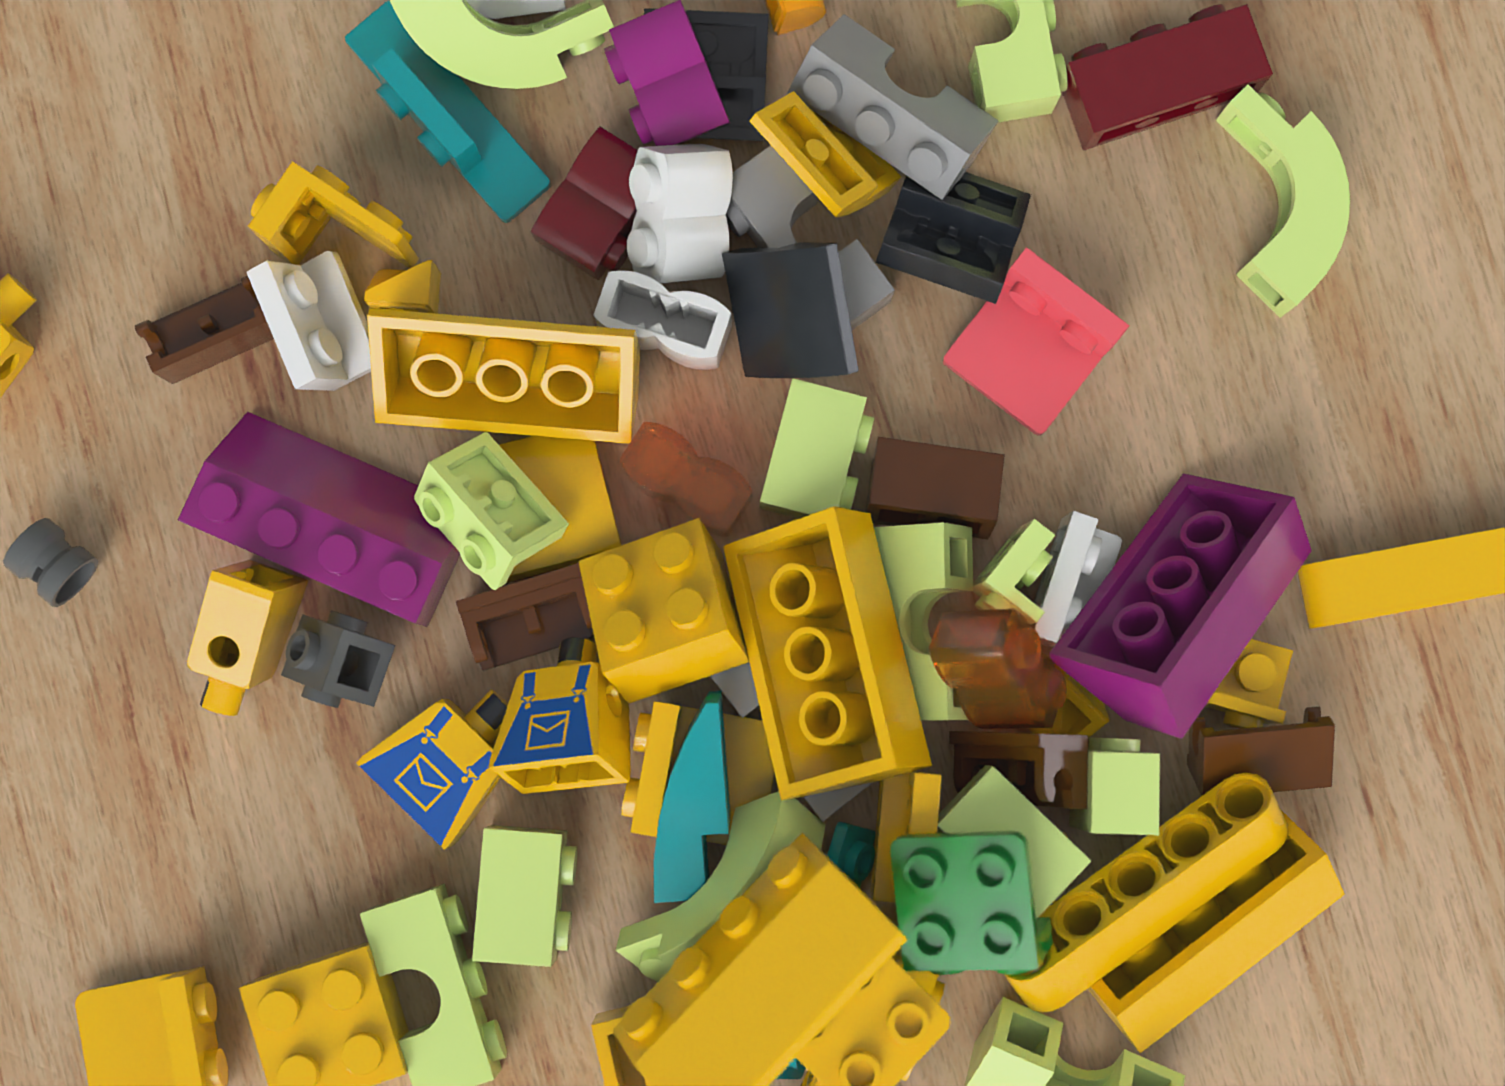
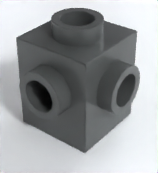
(337, 660)

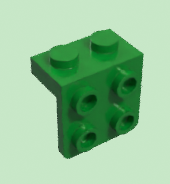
(967, 903)

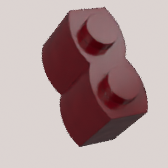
(592, 207)

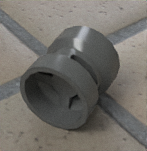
(50, 562)

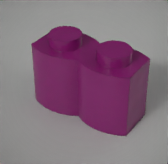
(667, 76)

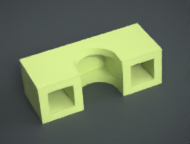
(1021, 72)
(921, 568)
(425, 936)
(1023, 1048)

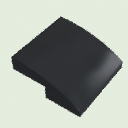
(737, 59)
(959, 239)
(790, 311)

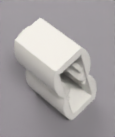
(680, 212)
(680, 323)

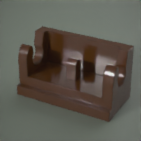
(205, 333)
(934, 485)
(526, 617)
(1283, 755)
(1042, 767)

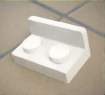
(314, 320)
(1076, 570)

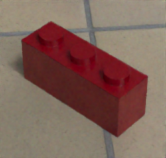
(1164, 74)

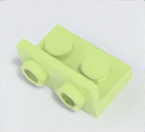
(487, 508)
(1012, 567)

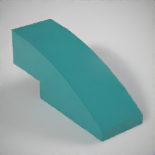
(693, 806)

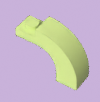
(500, 52)
(1310, 195)
(754, 839)

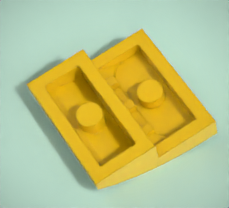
(824, 157)
(574, 483)
(904, 807)

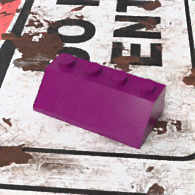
(322, 517)
(1184, 601)

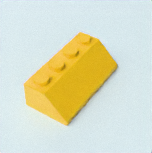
(504, 375)
(826, 654)
(1218, 941)
(761, 977)

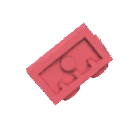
(1034, 343)

